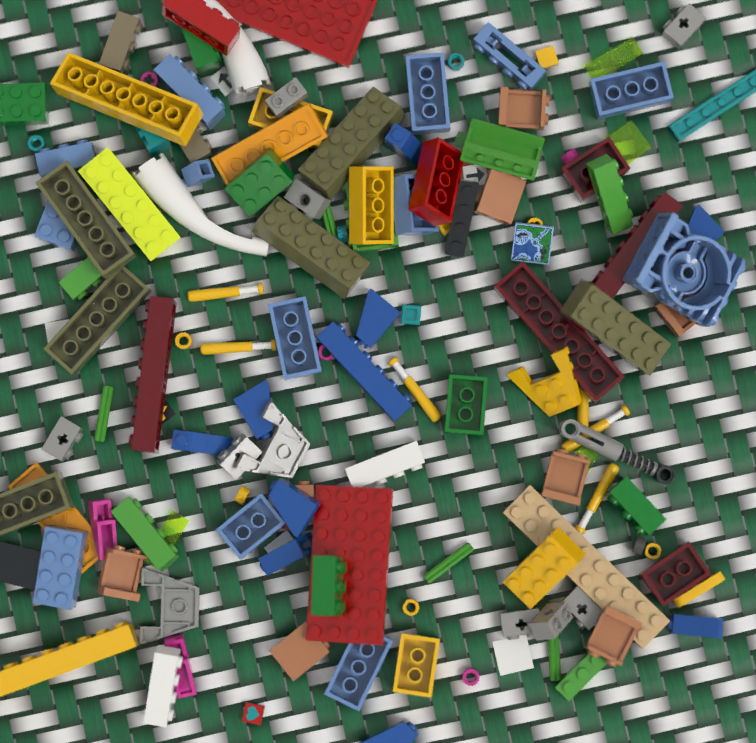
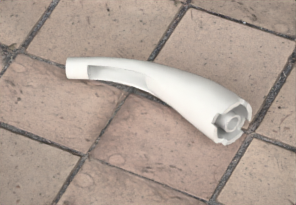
(243, 62)
(169, 192)

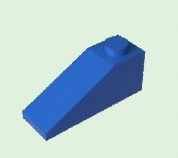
(200, 442)

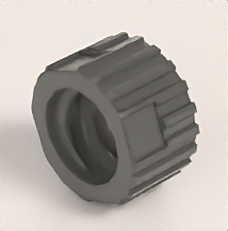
(639, 545)

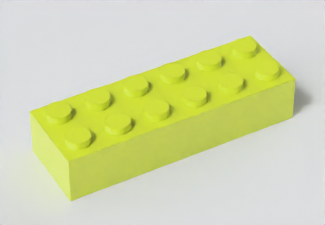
(129, 204)

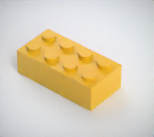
(262, 116)
(371, 205)
(544, 567)

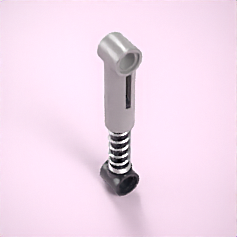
(615, 450)

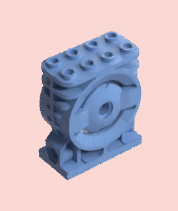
(661, 272)

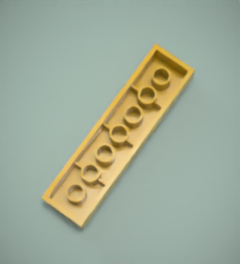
(127, 99)
(68, 657)

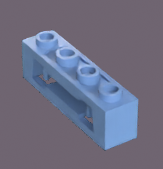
(509, 69)

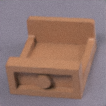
(523, 109)
(500, 196)
(675, 322)
(565, 477)
(121, 573)
(612, 636)
(297, 653)

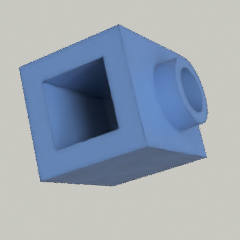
(198, 173)

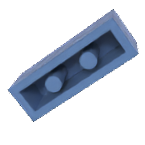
(76, 155)

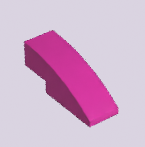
(102, 525)
(186, 682)

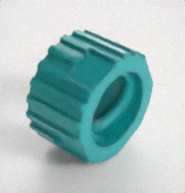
(460, 57)
(33, 138)
(342, 233)

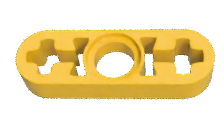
(699, 589)

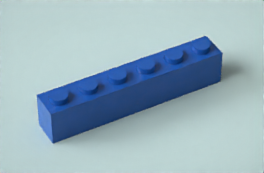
(363, 371)

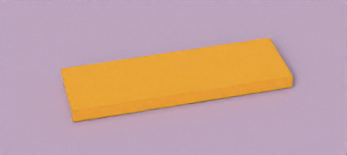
(285, 137)
(69, 519)

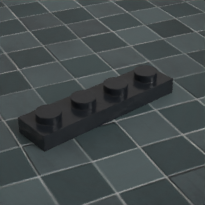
(461, 218)

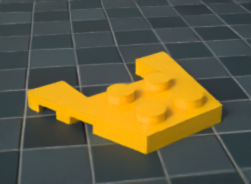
(553, 392)

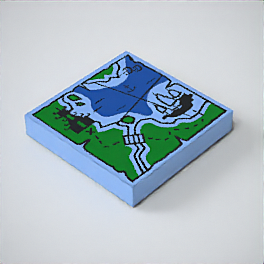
(532, 243)

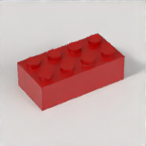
(203, 23)
(436, 182)

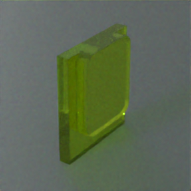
(630, 142)

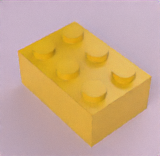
(416, 665)

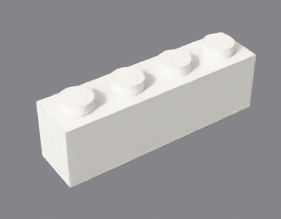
(386, 465)
(162, 685)

